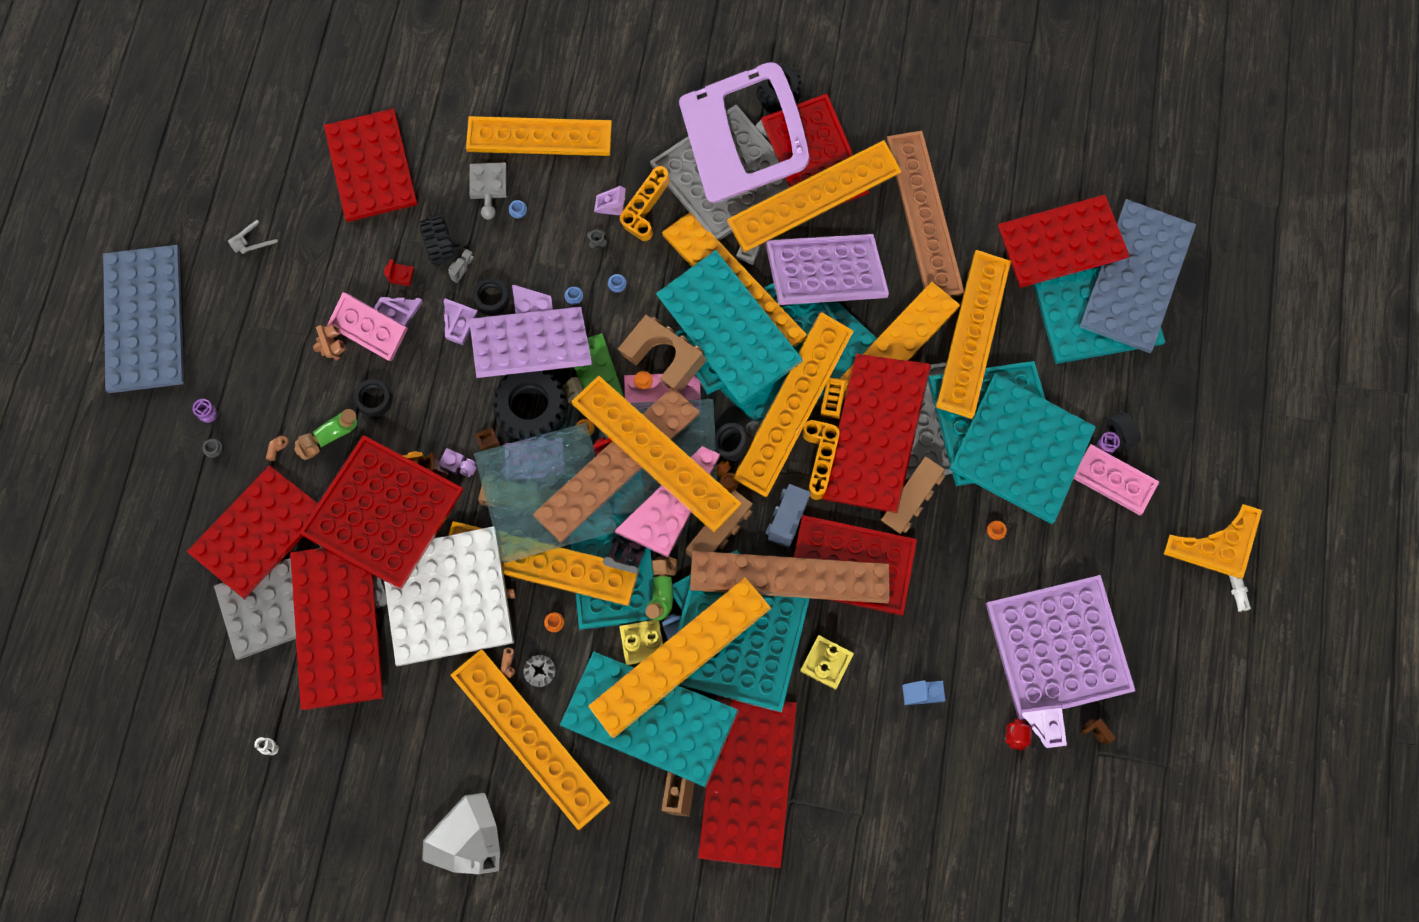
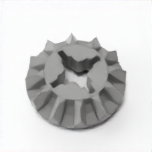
(539, 680)

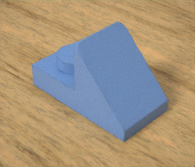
(923, 692)

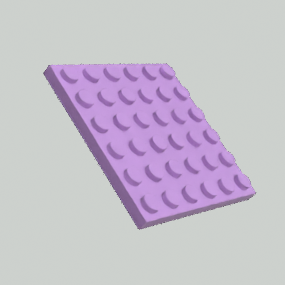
(1060, 646)

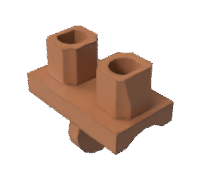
(326, 342)

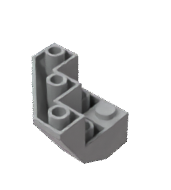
(465, 838)

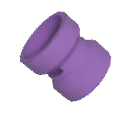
(209, 412)
(1106, 445)

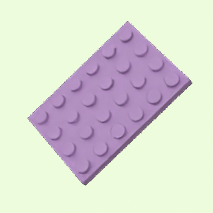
(826, 269)
(529, 342)

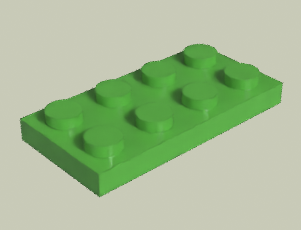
(600, 365)

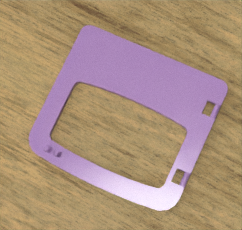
(713, 142)

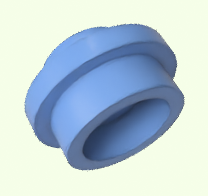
(517, 209)
(617, 283)
(573, 295)

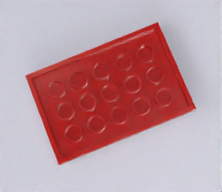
(823, 135)
(370, 165)
(1063, 241)
(254, 532)
(851, 543)

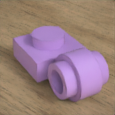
(454, 461)

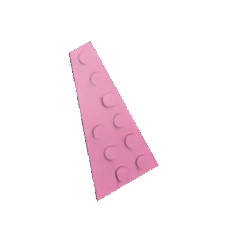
(662, 516)

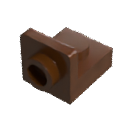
(487, 439)
(431, 463)
(1101, 731)

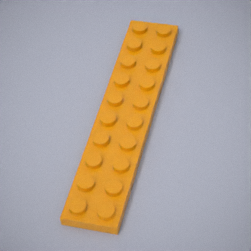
(813, 196)
(695, 244)
(973, 334)
(792, 405)
(656, 454)
(569, 572)
(679, 657)
(530, 739)

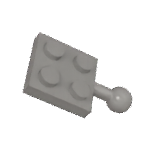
(488, 182)

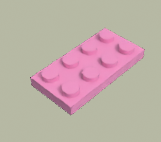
(368, 326)
(657, 390)
(1115, 479)

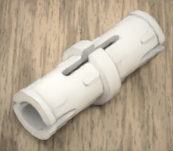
(1239, 592)
(264, 748)

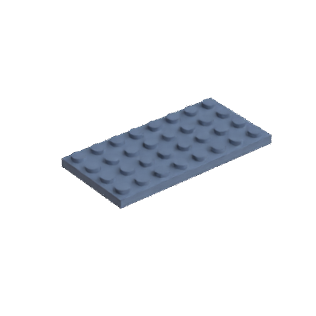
(1136, 291)
(143, 319)

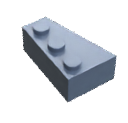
(787, 516)

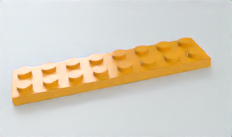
(539, 136)
(911, 328)

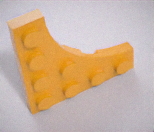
(1223, 551)

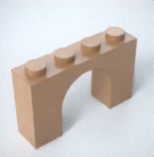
(651, 333)

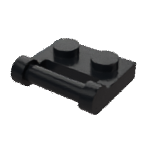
(631, 557)

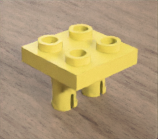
(640, 640)
(827, 662)

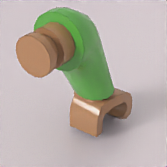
(338, 426)
(662, 595)

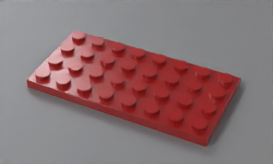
(877, 432)
(335, 630)
(750, 788)

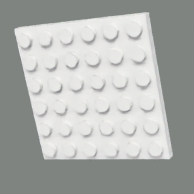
(451, 600)

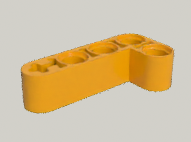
(648, 200)
(821, 461)

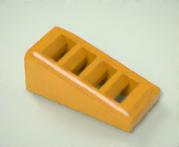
(833, 414)

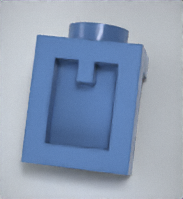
(671, 625)

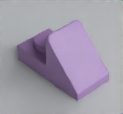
(611, 201)

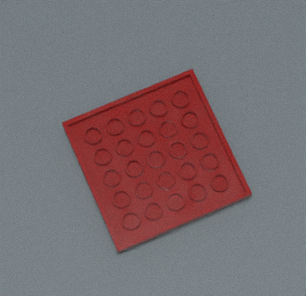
(381, 512)

